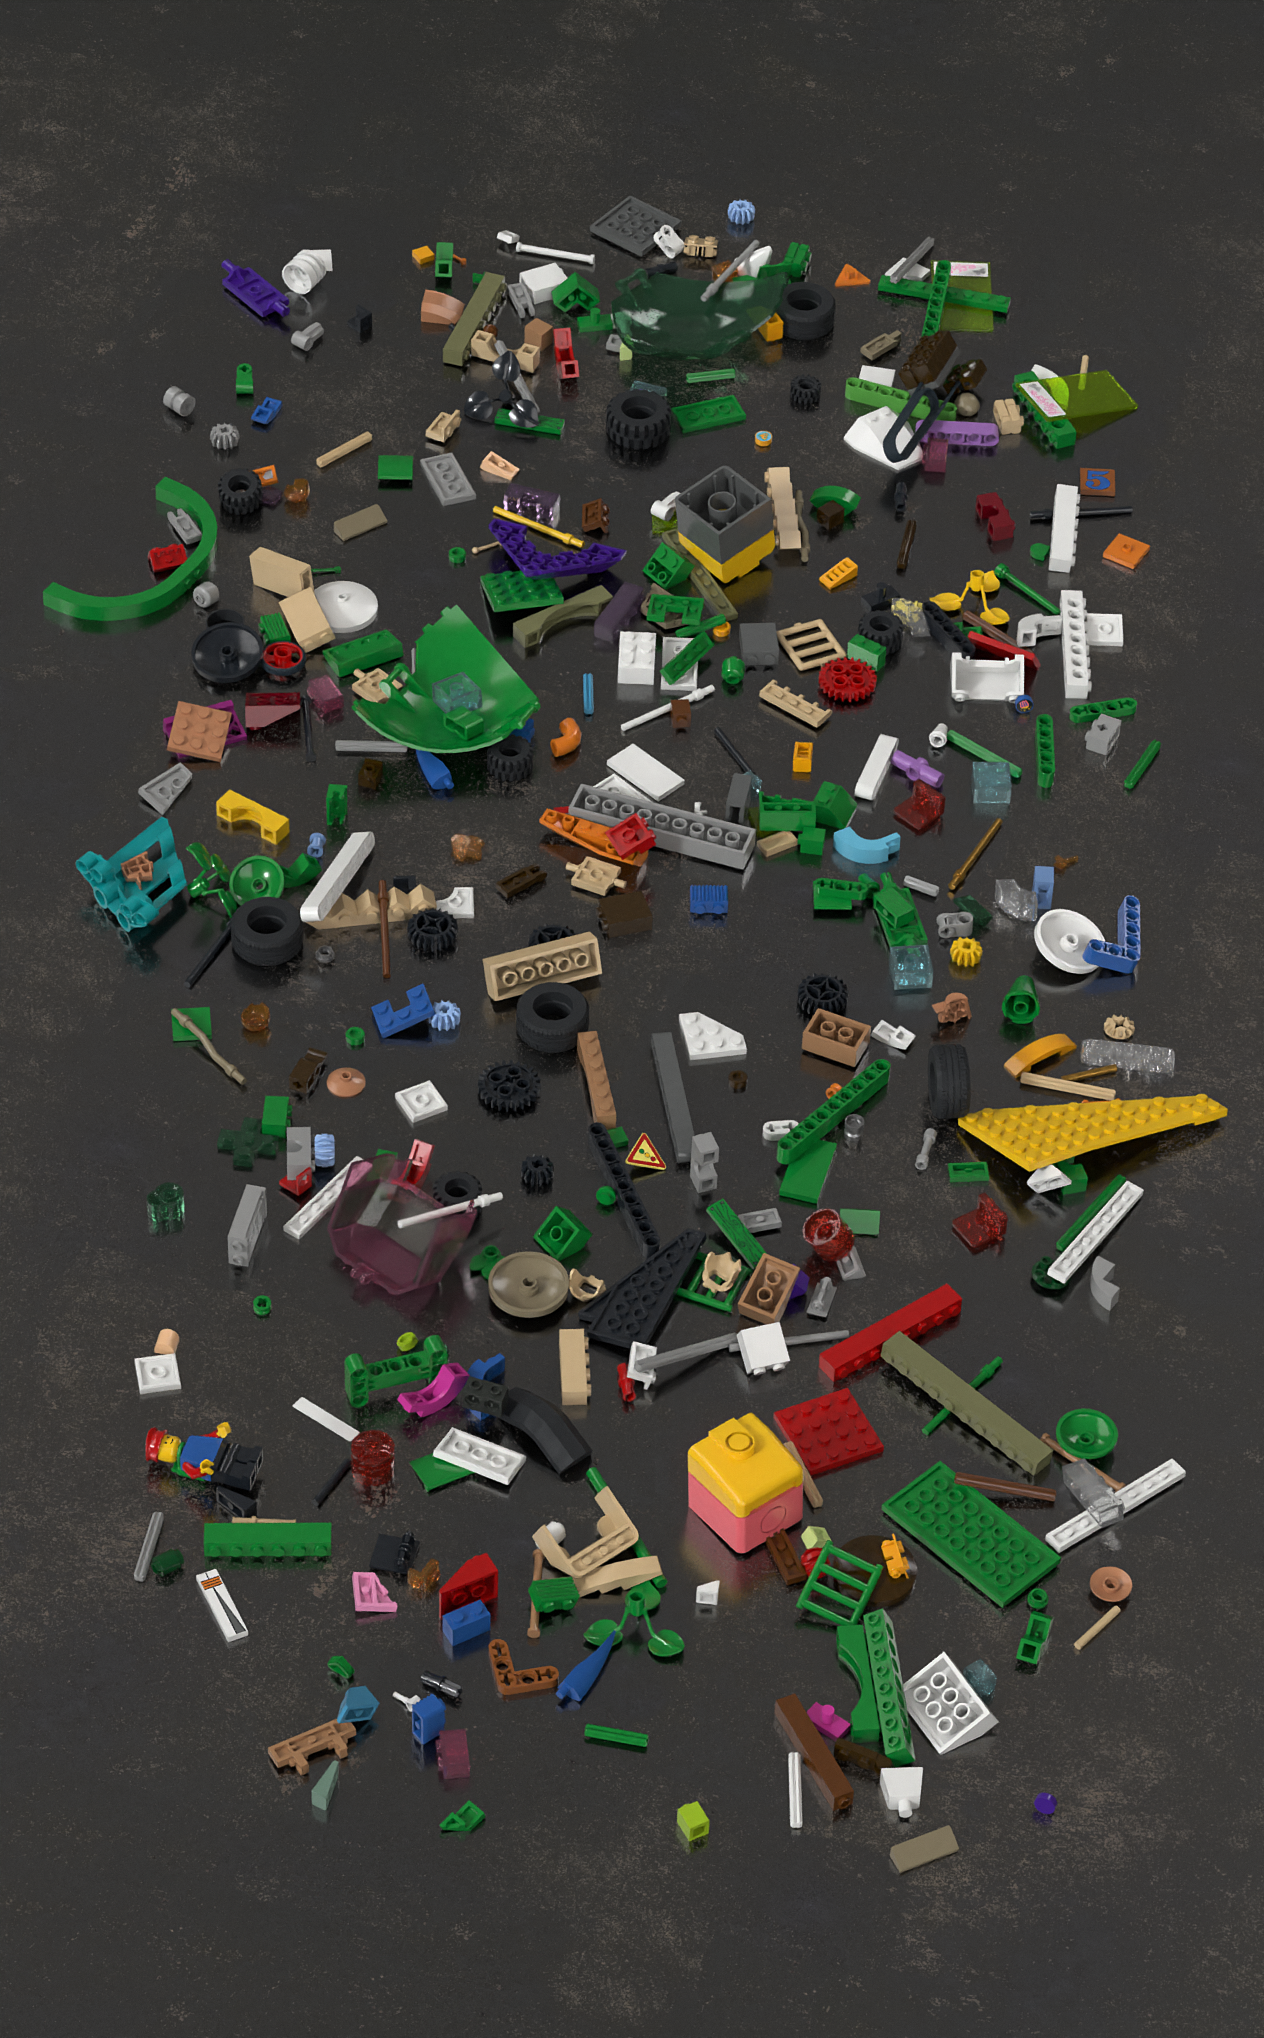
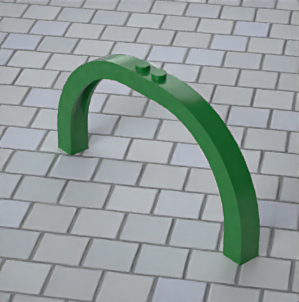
(158, 597)

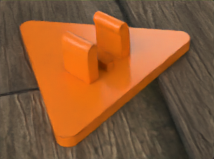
(850, 276)

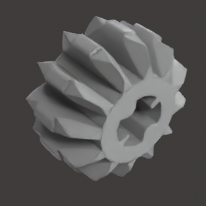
(224, 436)

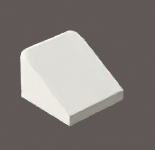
(708, 1593)

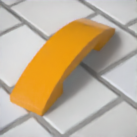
(1038, 1051)

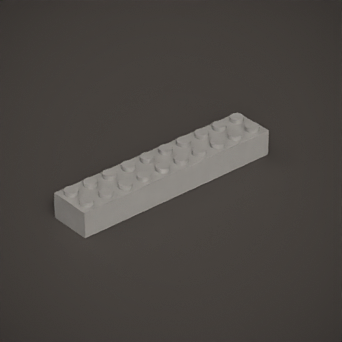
(673, 827)

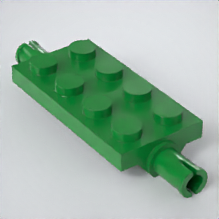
(908, 934)

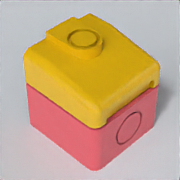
(744, 1483)

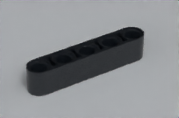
(946, 631)

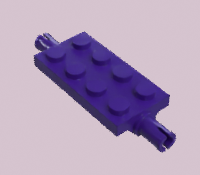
(254, 290)

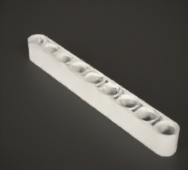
(337, 877)

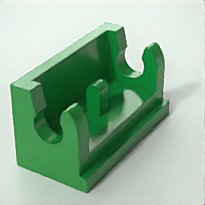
(336, 803)

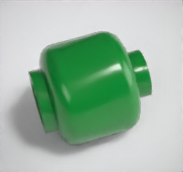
(733, 670)

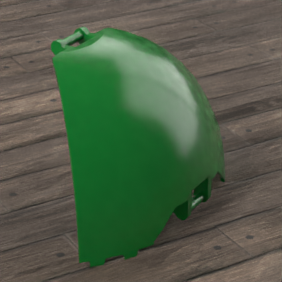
(443, 651)

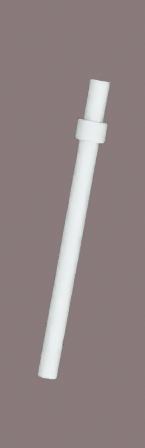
(696, 695)
(482, 1201)

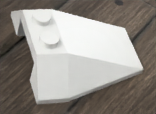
(870, 430)

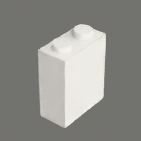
(542, 281)

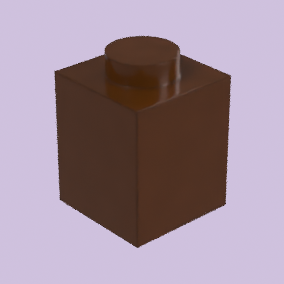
(680, 713)

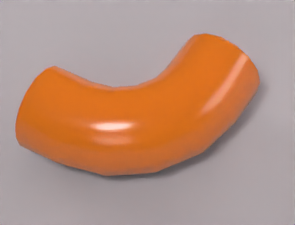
(570, 739)

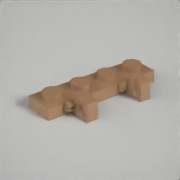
(296, 1749)

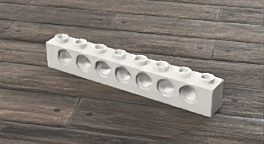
(1074, 644)

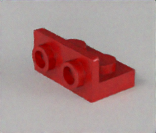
(167, 558)

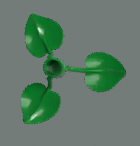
(201, 885)
(638, 1601)

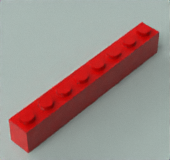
(910, 1320)

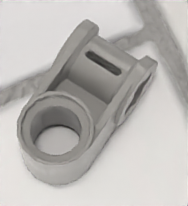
(956, 925)

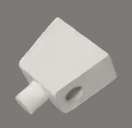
(902, 1788)

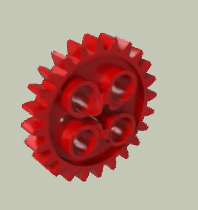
(847, 679)

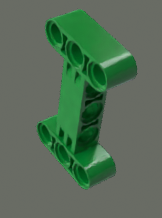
(363, 1377)

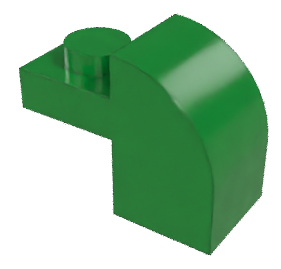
(444, 259)

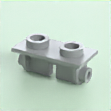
(822, 1298)

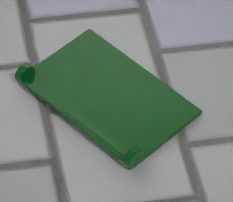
(436, 1471)

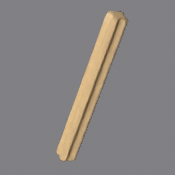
(1067, 1086)

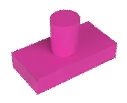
(828, 1722)

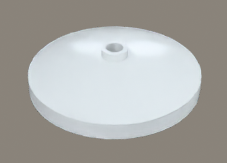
(347, 605)
(1064, 937)

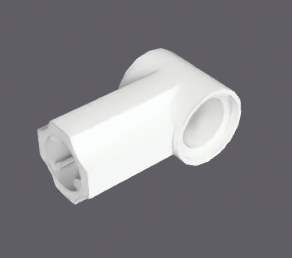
(665, 508)

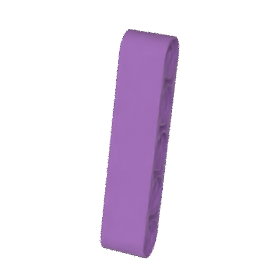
(962, 432)

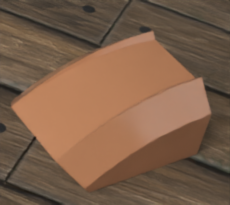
(440, 308)

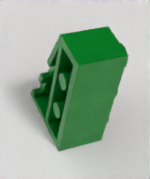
(785, 814)

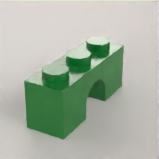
(1075, 1173)

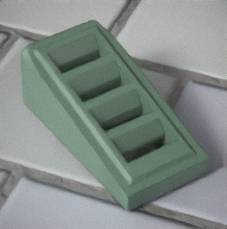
(324, 1788)

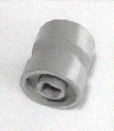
(179, 401)

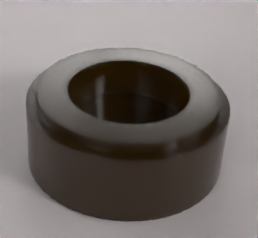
(738, 1079)

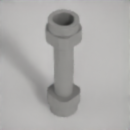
(929, 1139)

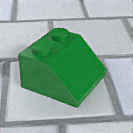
(834, 805)
(562, 1234)

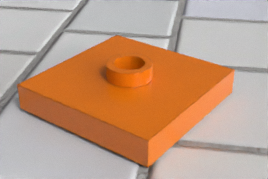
(1126, 551)

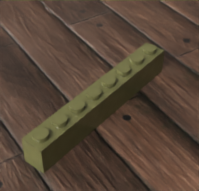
(474, 318)

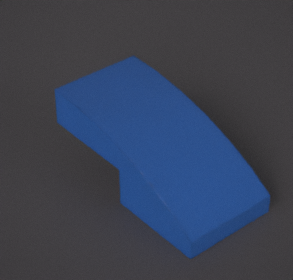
(267, 411)

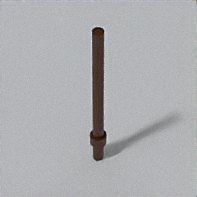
(383, 898)

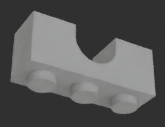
(299, 1151)
(703, 1155)

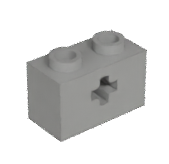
(1102, 734)

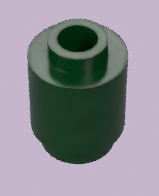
(167, 1562)

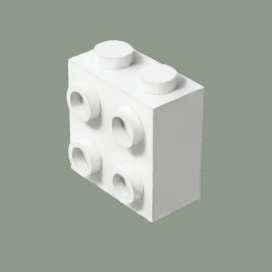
(763, 1348)

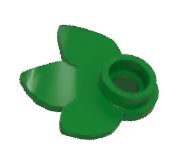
(486, 1260)

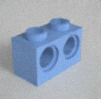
(1043, 886)

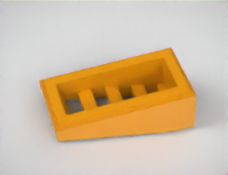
(847, 566)
(802, 757)

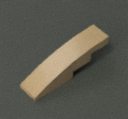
(623, 1573)

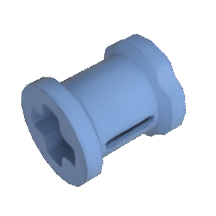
(315, 848)

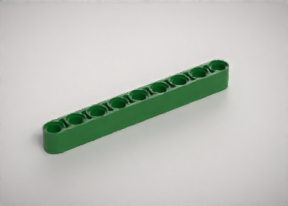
(833, 1111)

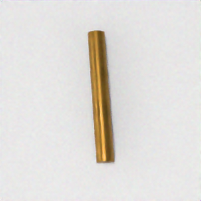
(1090, 1073)

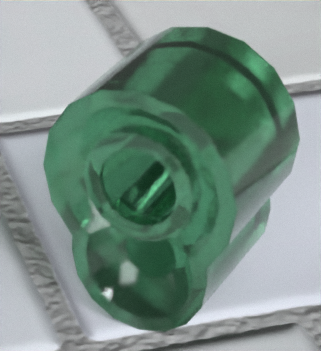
(165, 1202)

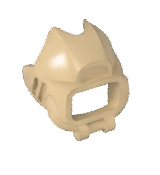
(724, 1268)
(576, 1281)

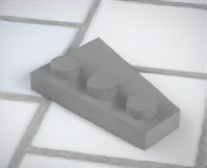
(166, 787)

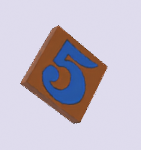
(1097, 482)

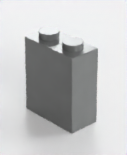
(759, 643)
(738, 799)

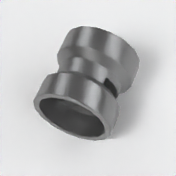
(854, 1127)

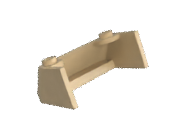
(616, 1532)

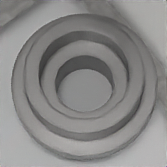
(325, 954)

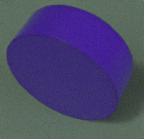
(1045, 1803)

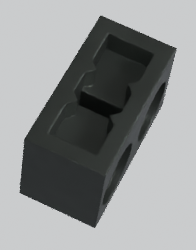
(485, 1396)

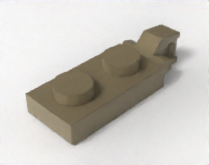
(881, 345)

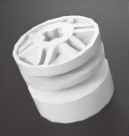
(304, 271)

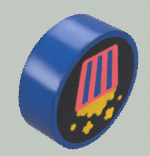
(1024, 703)

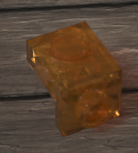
(426, 1577)

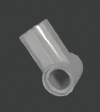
(306, 338)

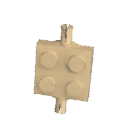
(368, 685)
(595, 876)

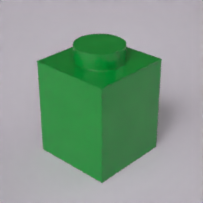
(812, 840)

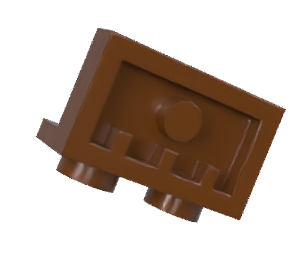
(595, 515)

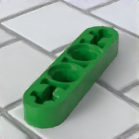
(1083, 712)

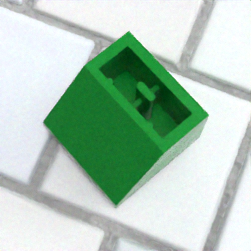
(668, 566)

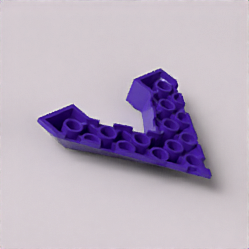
(543, 566)

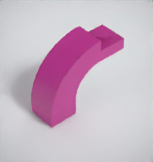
(437, 1394)

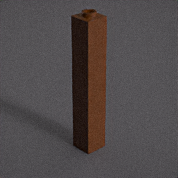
(814, 1752)

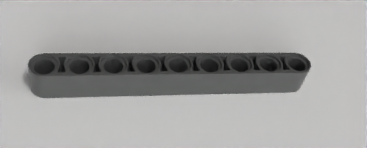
(673, 1095)

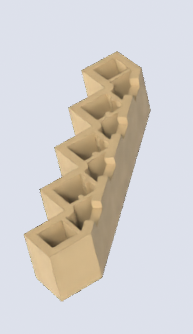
(783, 508)
(367, 909)

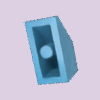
(357, 1705)

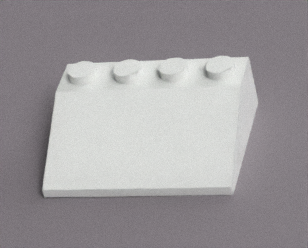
(946, 1705)

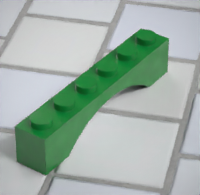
(852, 1649)

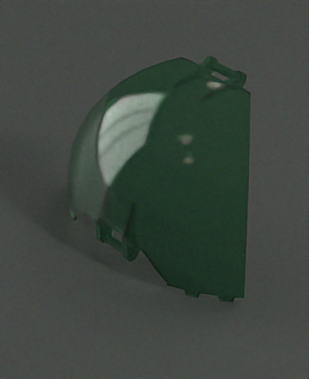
(672, 323)

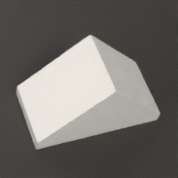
(1047, 1179)

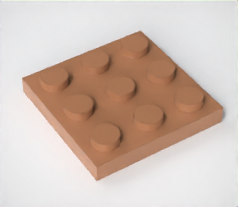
(199, 731)

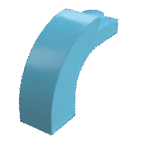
(865, 850)

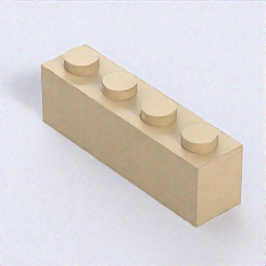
(573, 1367)

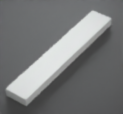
(317, 1206)

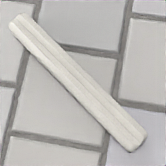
(795, 1790)

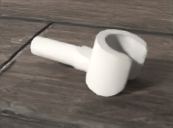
(409, 1702)

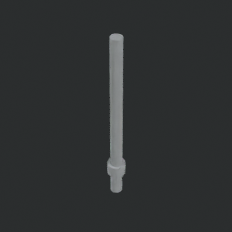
(713, 287)
(805, 1339)

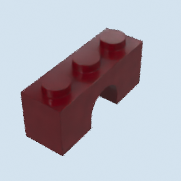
(999, 522)

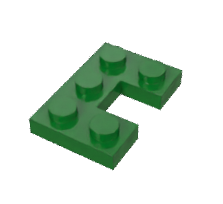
(689, 606)

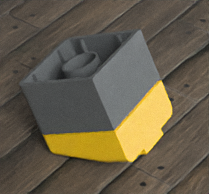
(725, 523)

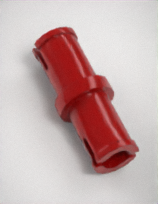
(626, 1383)

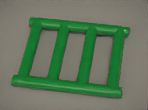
(708, 1299)
(820, 1566)

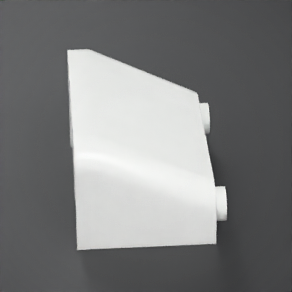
(986, 679)

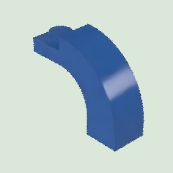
(487, 1372)

